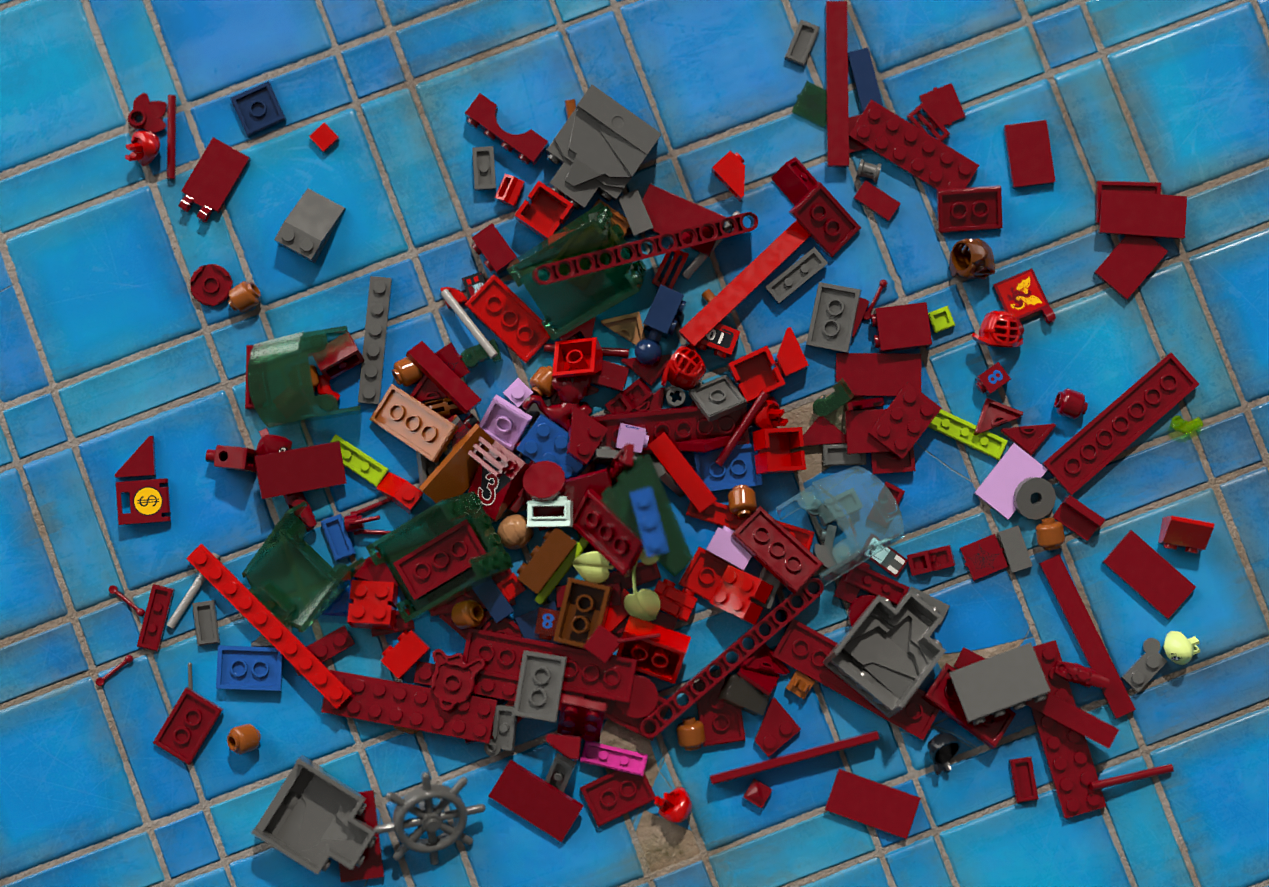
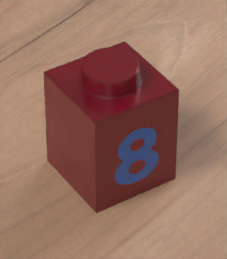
(992, 379)

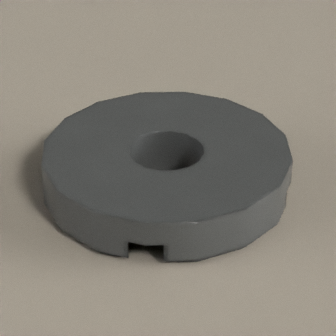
(1045, 500)

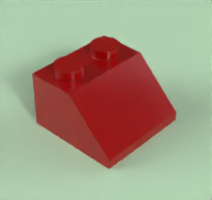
(577, 357)
(1185, 533)

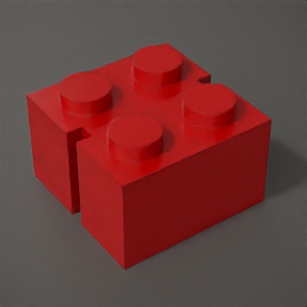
(545, 211)
(756, 374)
(774, 450)
(736, 594)
(370, 605)

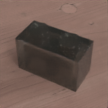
(744, 695)

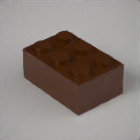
(546, 559)
(582, 611)

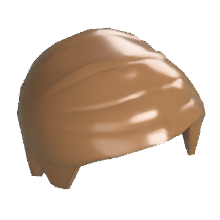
(514, 531)

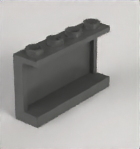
(1000, 683)

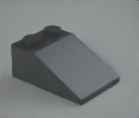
(309, 225)

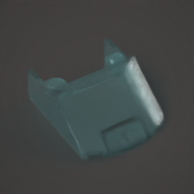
(861, 509)

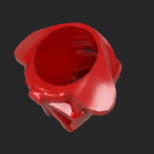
(999, 330)
(684, 368)

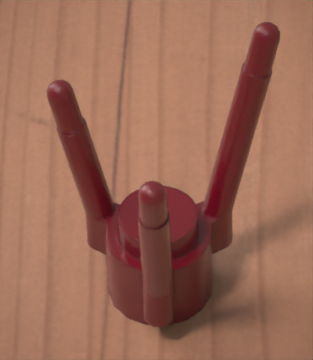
(355, 521)

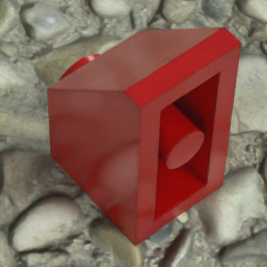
(731, 173)
(790, 356)
(400, 492)

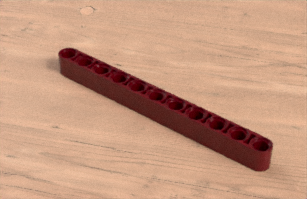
(654, 242)
(725, 667)

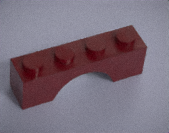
(528, 145)

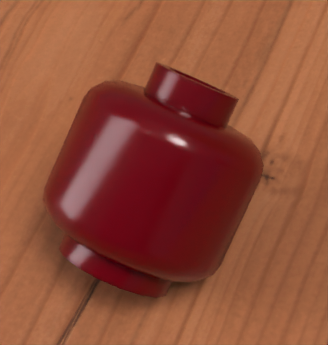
(1070, 403)

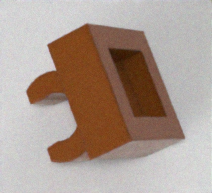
(800, 684)

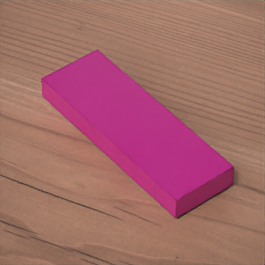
(614, 758)

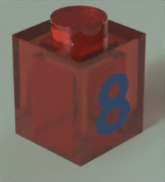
(546, 623)

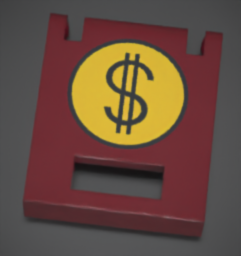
(146, 501)

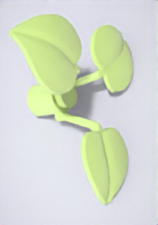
(642, 604)

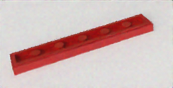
(720, 515)

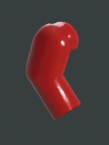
(325, 388)

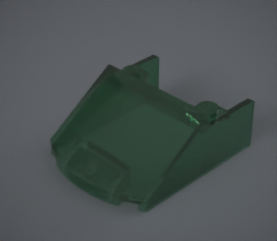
(283, 382)
(293, 576)

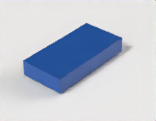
(338, 537)

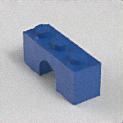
(649, 522)

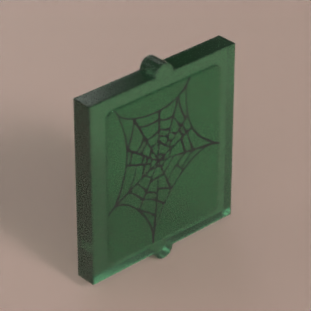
(812, 104)

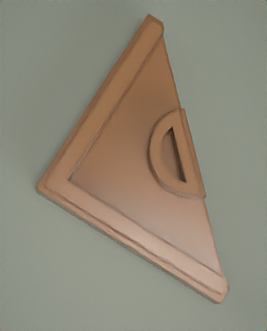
(626, 326)

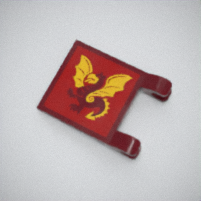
(1023, 297)

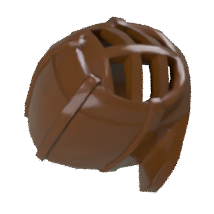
(971, 263)

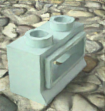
(566, 520)

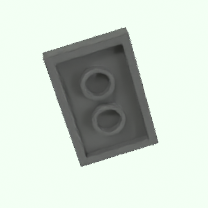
(833, 317)
(540, 686)

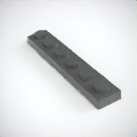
(375, 340)

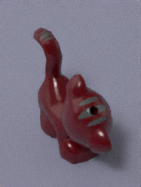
(571, 392)

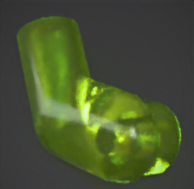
(1184, 426)

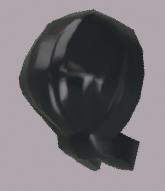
(942, 750)

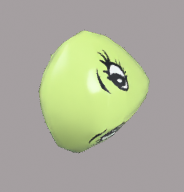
(1179, 648)

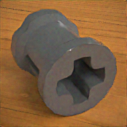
(868, 170)
(673, 390)

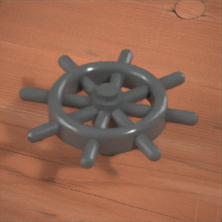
(429, 818)

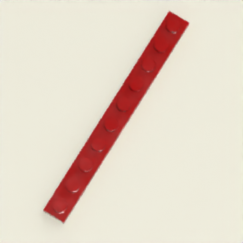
(269, 626)

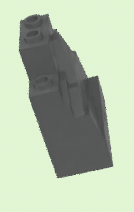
(599, 149)
(888, 651)
(316, 819)

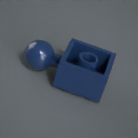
(660, 323)

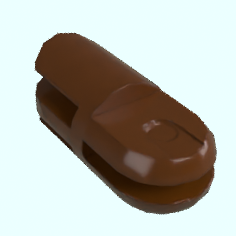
(444, 407)

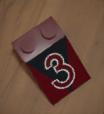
(498, 492)

